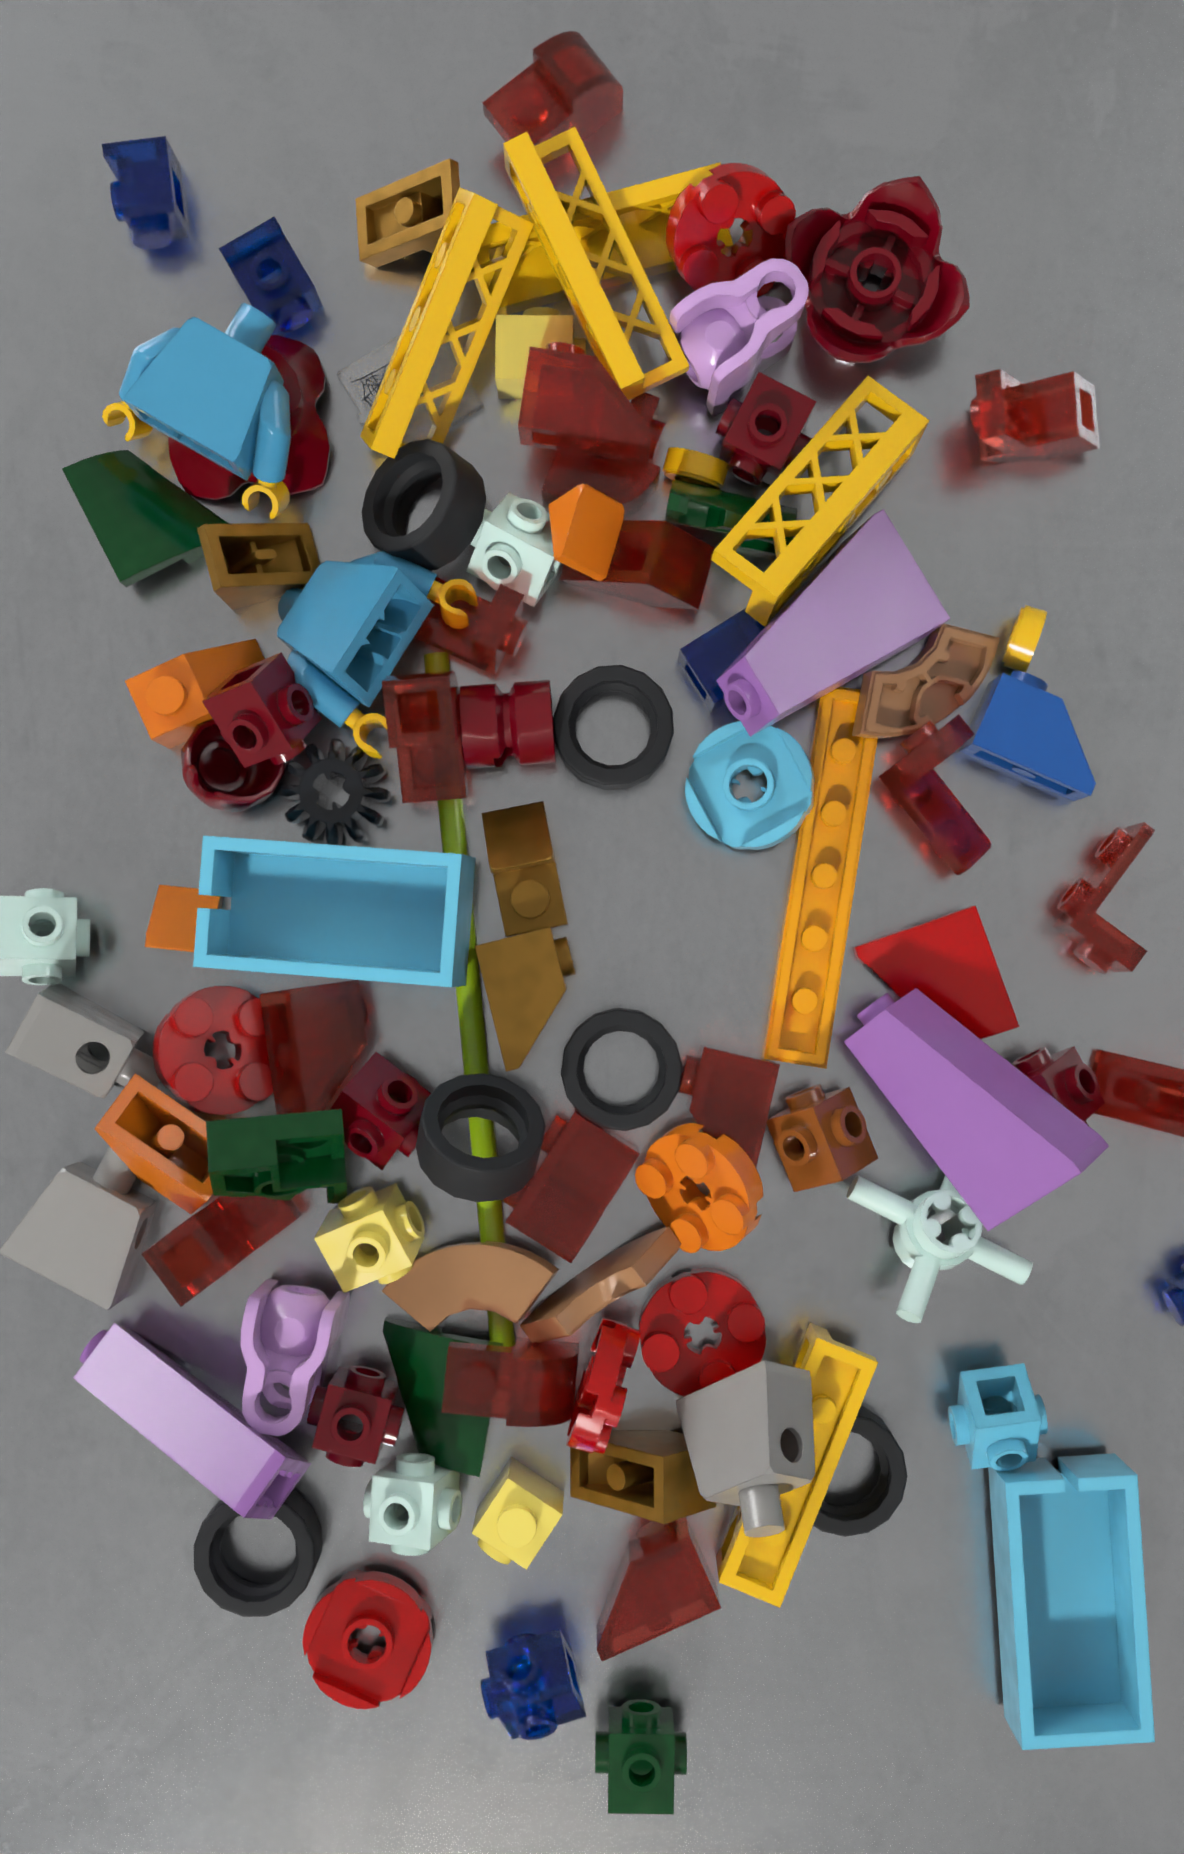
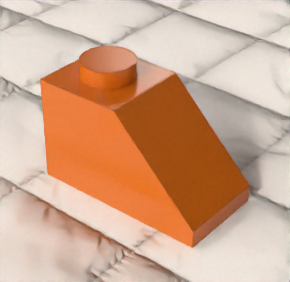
(173, 692)
(159, 1143)

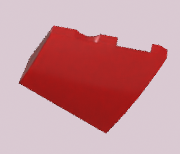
(948, 964)

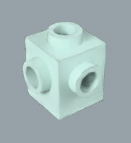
(515, 548)
(41, 936)
(412, 1504)

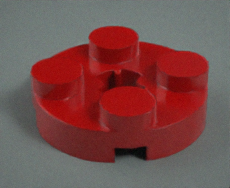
(701, 212)
(195, 1077)
(691, 1299)
(600, 1389)
(384, 1673)

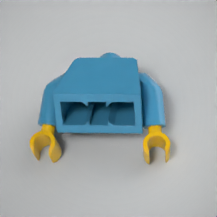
(215, 399)
(355, 627)

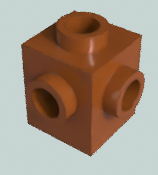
(821, 1137)

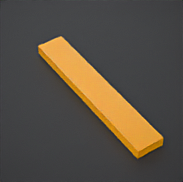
(821, 887)

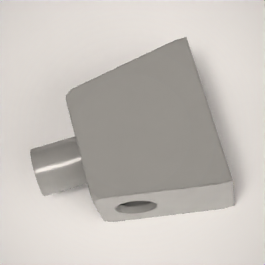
(58, 1038)
(86, 1231)
(752, 1441)

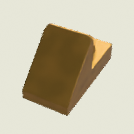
(406, 214)
(524, 868)

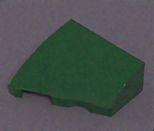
(718, 512)
(138, 514)
(278, 1155)
(420, 1370)

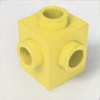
(371, 1237)

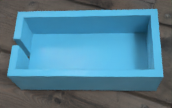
(336, 911)
(1071, 1603)

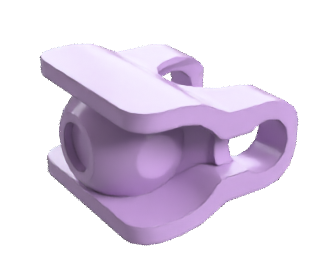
(731, 331)
(287, 1343)

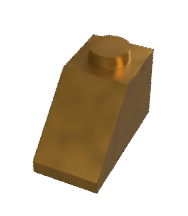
(523, 987)
(639, 1475)

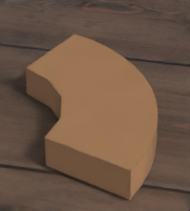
(927, 688)
(471, 1277)
(601, 1284)

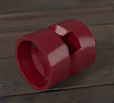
(507, 724)

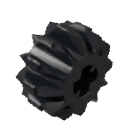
(314, 802)

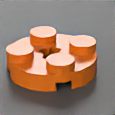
(694, 1157)

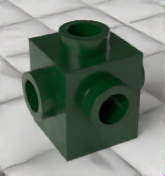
(640, 1758)

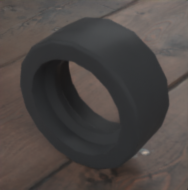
(397, 486)
(613, 679)
(633, 1115)
(470, 1175)
(886, 1495)
(244, 1596)

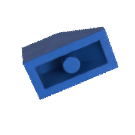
(1029, 736)

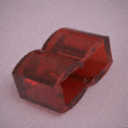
(571, 1184)

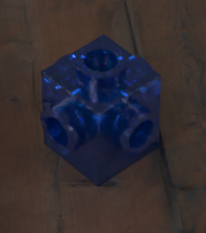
(532, 1685)

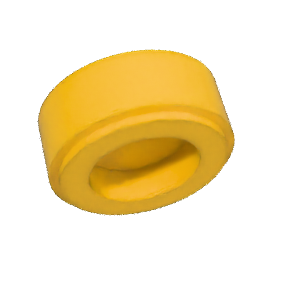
(695, 467)
(1024, 638)

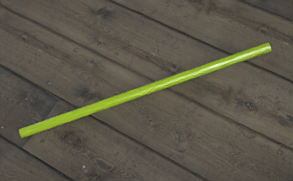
(473, 1033)

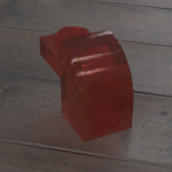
(557, 92)
(1033, 418)
(620, 479)
(426, 731)
(216, 1241)
(519, 1384)

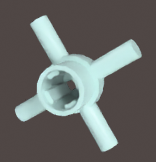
(917, 1245)

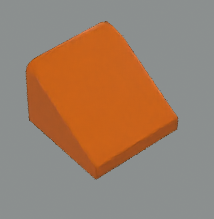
(585, 530)
(175, 917)

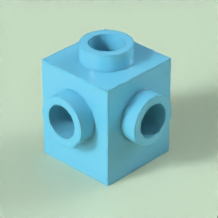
(997, 1417)

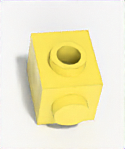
(515, 337)
(517, 1515)

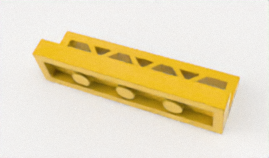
(644, 216)
(574, 264)
(430, 323)
(832, 518)
(839, 1384)

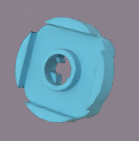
(741, 821)

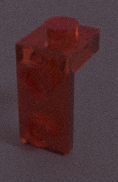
(492, 630)
(929, 800)
(1098, 941)

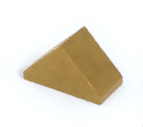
(257, 560)

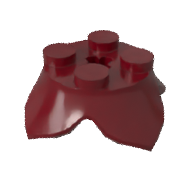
(890, 235)
(309, 438)

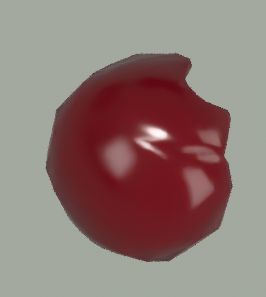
(218, 776)

